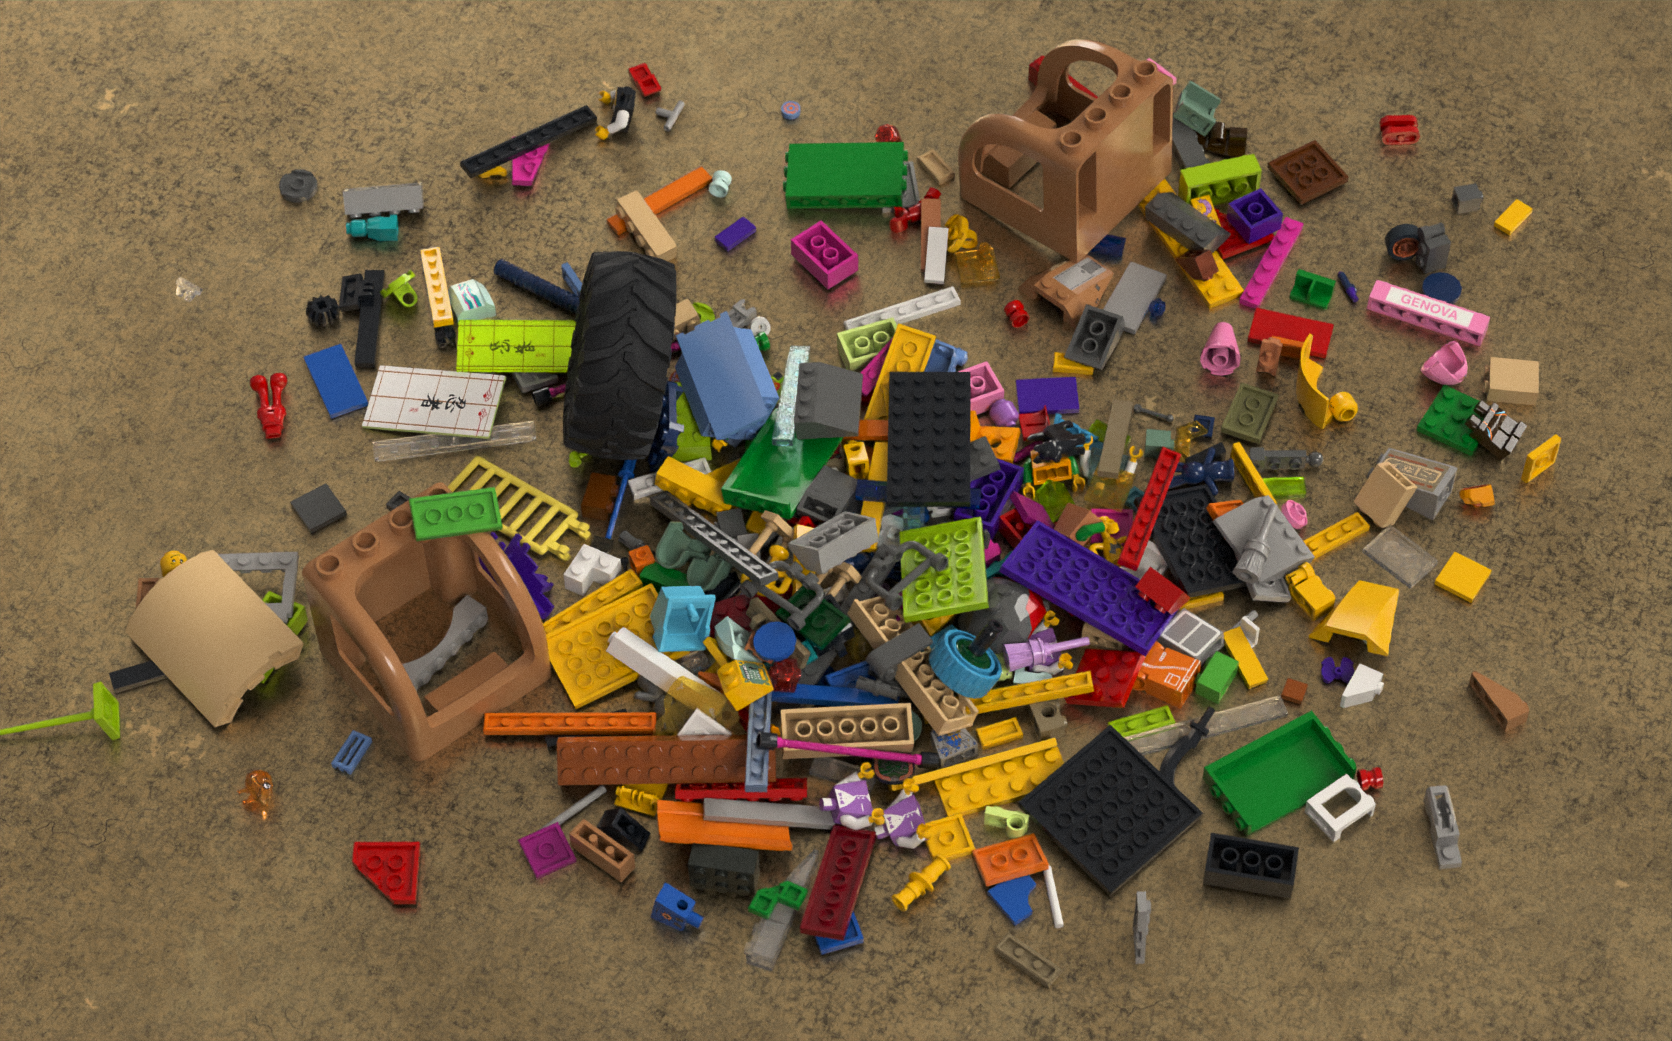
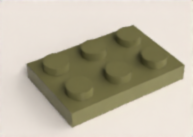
(1249, 413)

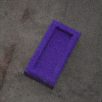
(735, 234)

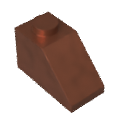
(1198, 264)

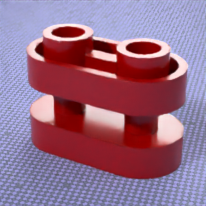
(1399, 130)

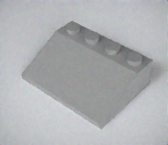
(1286, 546)

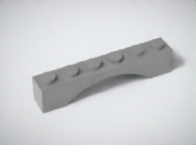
(466, 620)

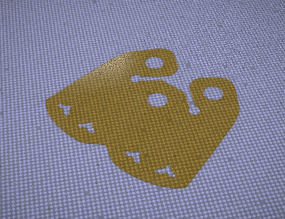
(688, 699)

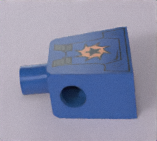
(675, 909)

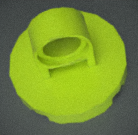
(400, 287)

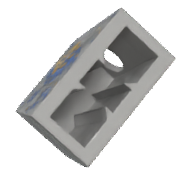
(953, 747)

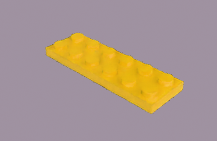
(907, 353)
(996, 783)

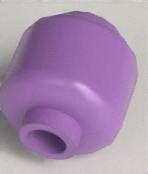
(1004, 413)

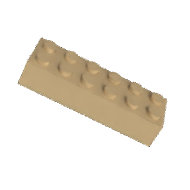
(863, 726)

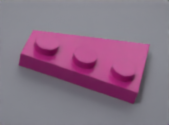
(526, 166)

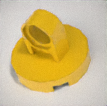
(958, 232)

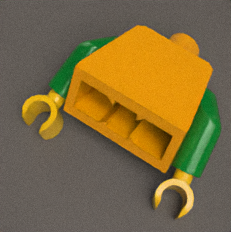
(1041, 472)

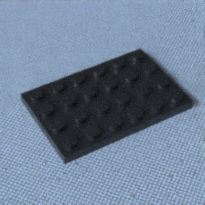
(1193, 544)

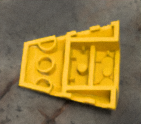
(1362, 614)

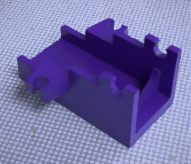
(526, 568)

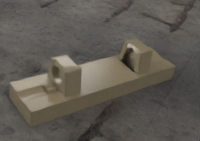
(761, 615)

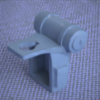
(945, 358)

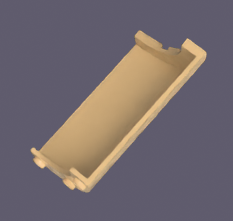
(211, 635)

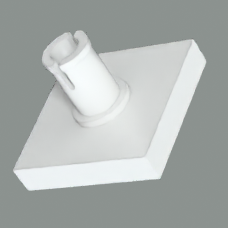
(702, 724)

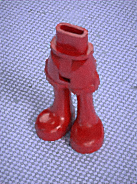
(270, 416)

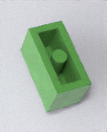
(1216, 677)

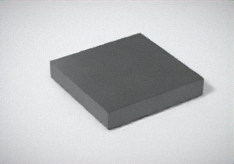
(318, 508)

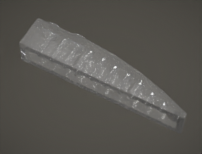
(771, 933)

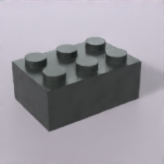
(724, 869)

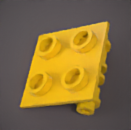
(640, 797)

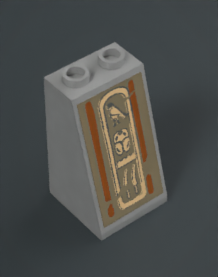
(1431, 477)

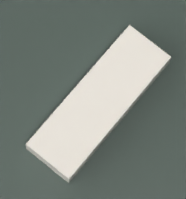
(936, 255)

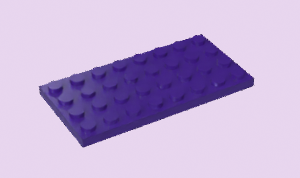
(1086, 587)

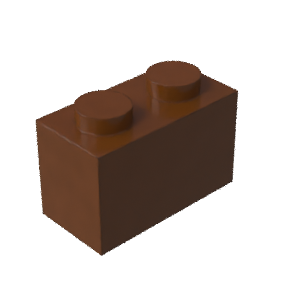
(599, 496)

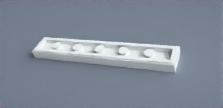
(909, 309)

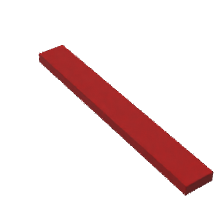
(1149, 509)

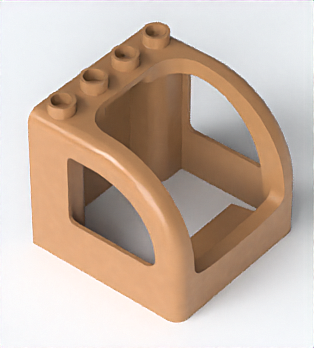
(1090, 167)
(385, 569)

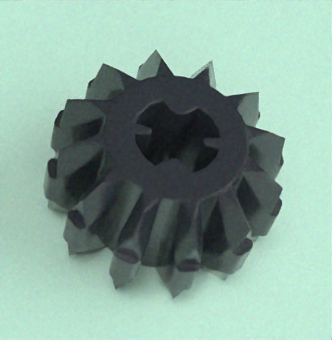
(322, 310)

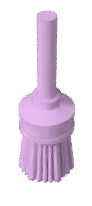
(1035, 651)

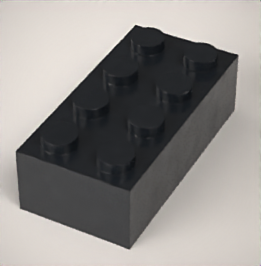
(1251, 865)

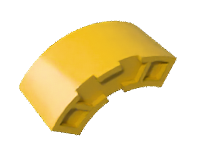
(1310, 398)

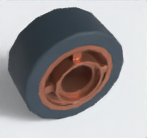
(1402, 242)

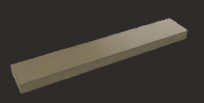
(1115, 439)

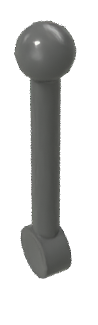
(1138, 408)

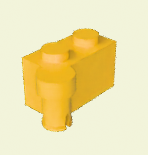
(1310, 592)

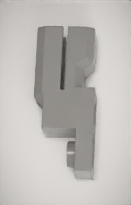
(1443, 827)

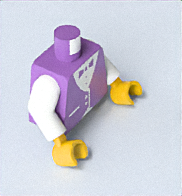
(1057, 661)
(851, 801)
(905, 819)

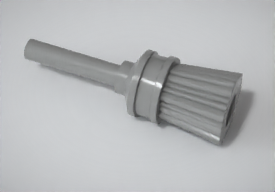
(1255, 551)

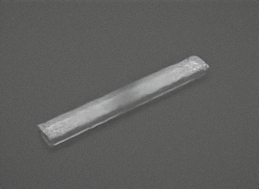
(436, 444)
(1219, 723)

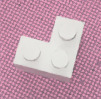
(591, 566)

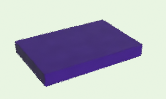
(1057, 394)

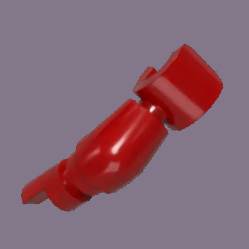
(912, 214)

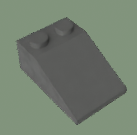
(1095, 337)

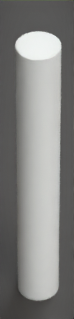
(1053, 899)

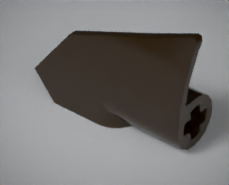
(1224, 140)

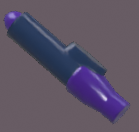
(1350, 288)

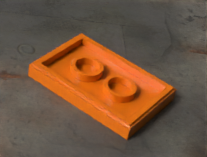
(1010, 859)

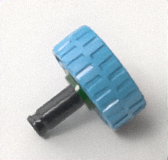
(967, 661)

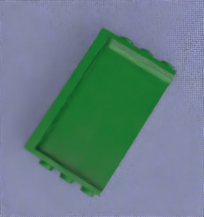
(845, 175)
(776, 475)
(1277, 773)

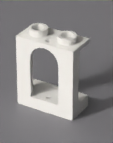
(1325, 821)

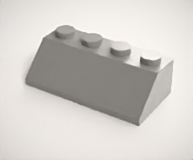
(383, 198)
(834, 541)

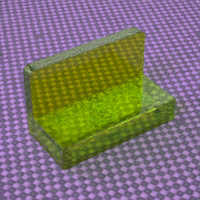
(1054, 498)

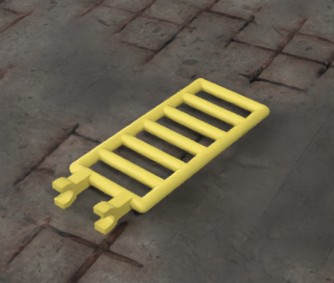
(550, 543)

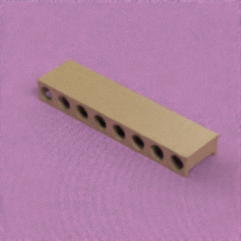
(915, 673)

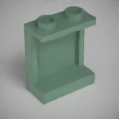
(1196, 108)

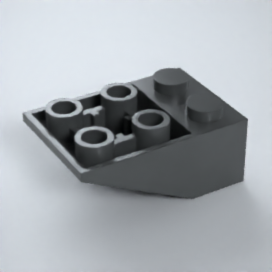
(827, 496)

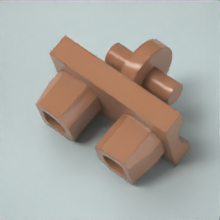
(1269, 356)

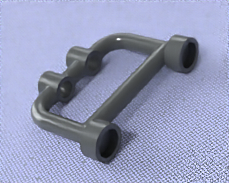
(810, 582)
(892, 597)

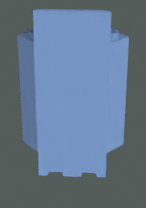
(725, 380)

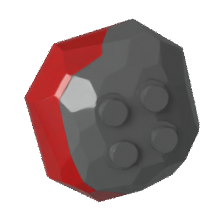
(1010, 604)

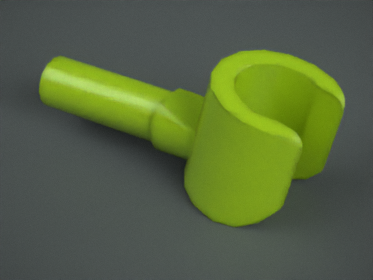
(575, 458)

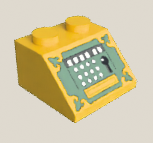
(744, 682)

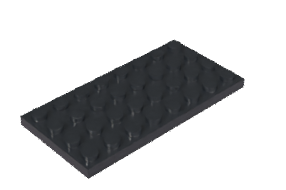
(929, 439)

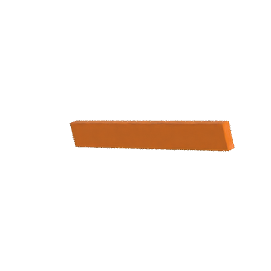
(570, 723)

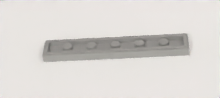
(766, 813)

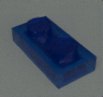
(1111, 246)

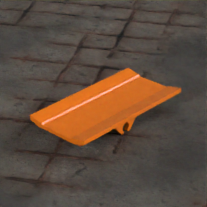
(685, 824)

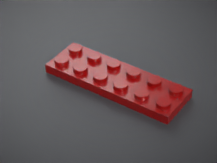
(783, 788)

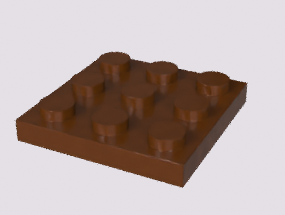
(1308, 172)

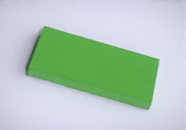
(455, 514)

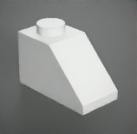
(1362, 686)

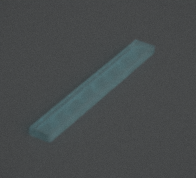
(784, 424)

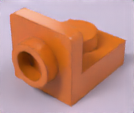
(640, 558)

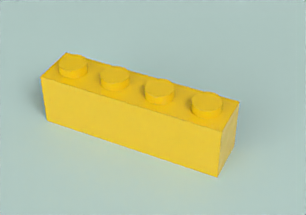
(691, 486)

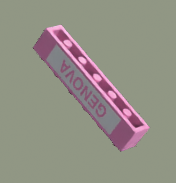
(1428, 312)

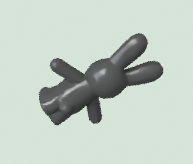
(653, 694)

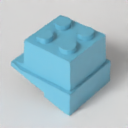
(681, 618)

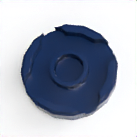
(1442, 287)

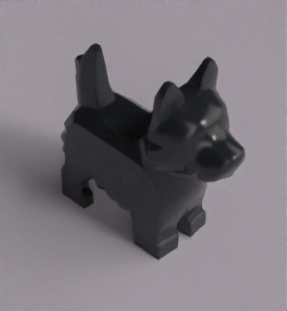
(1057, 443)

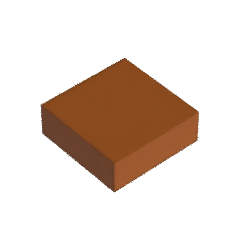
(1294, 691)

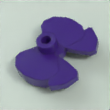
(1330, 672)

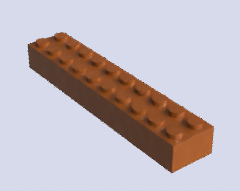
(655, 759)

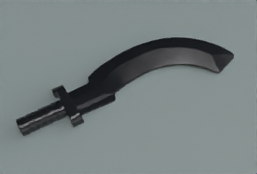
(1184, 744)

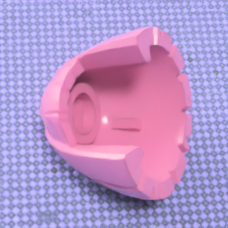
(1446, 365)

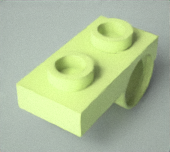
(1007, 819)

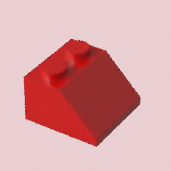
(1161, 591)

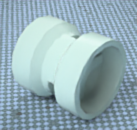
(720, 183)

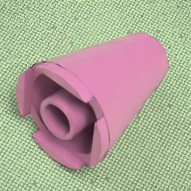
(1221, 351)

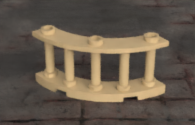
(775, 523)

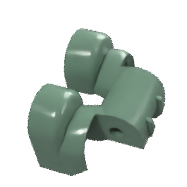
(677, 548)

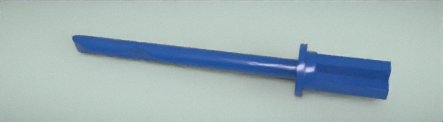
(626, 474)

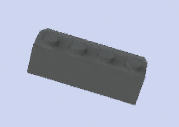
(827, 401)

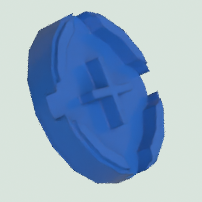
(774, 641)

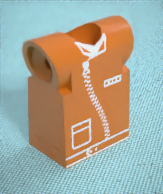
(1168, 675)

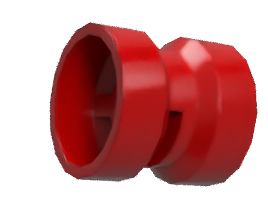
(1016, 313)
(1371, 778)

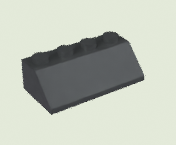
(1185, 223)

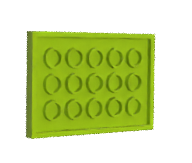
(957, 587)

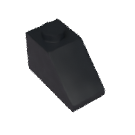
(623, 829)

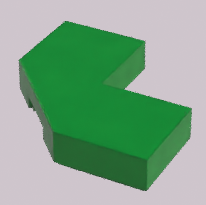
(785, 893)

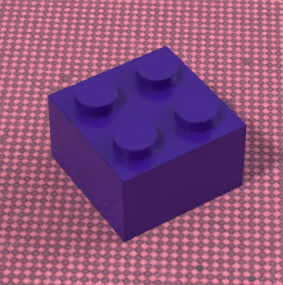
(1254, 216)

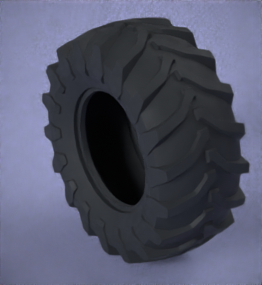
(619, 355)

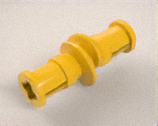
(920, 881)

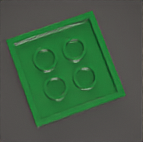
(1446, 420)

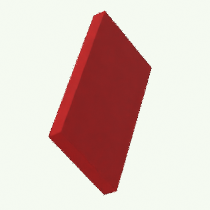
(1272, 323)

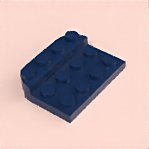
(668, 429)

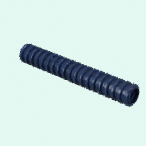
(536, 285)

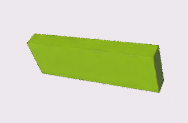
(1143, 721)

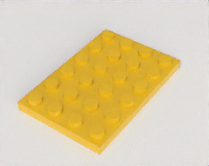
(581, 646)

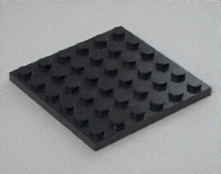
(1110, 810)

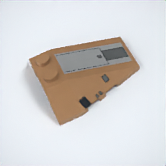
(1070, 286)

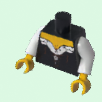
(621, 110)

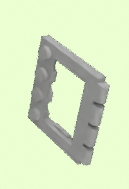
(266, 563)

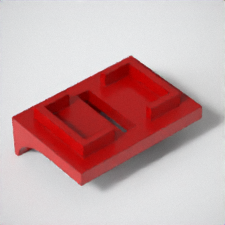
(1033, 422)

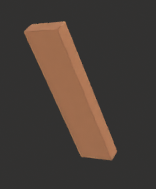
(929, 218)

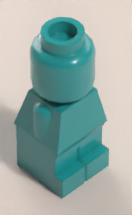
(377, 228)

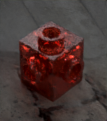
(785, 675)

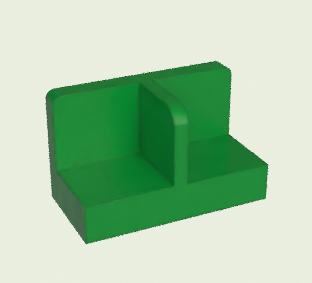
(1312, 289)

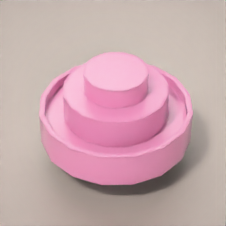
(1294, 514)

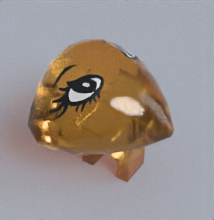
(259, 786)

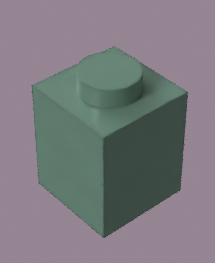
(1156, 440)

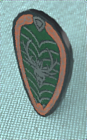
(893, 771)

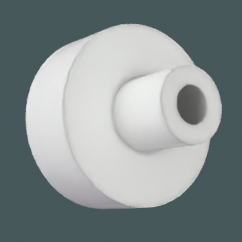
(764, 325)

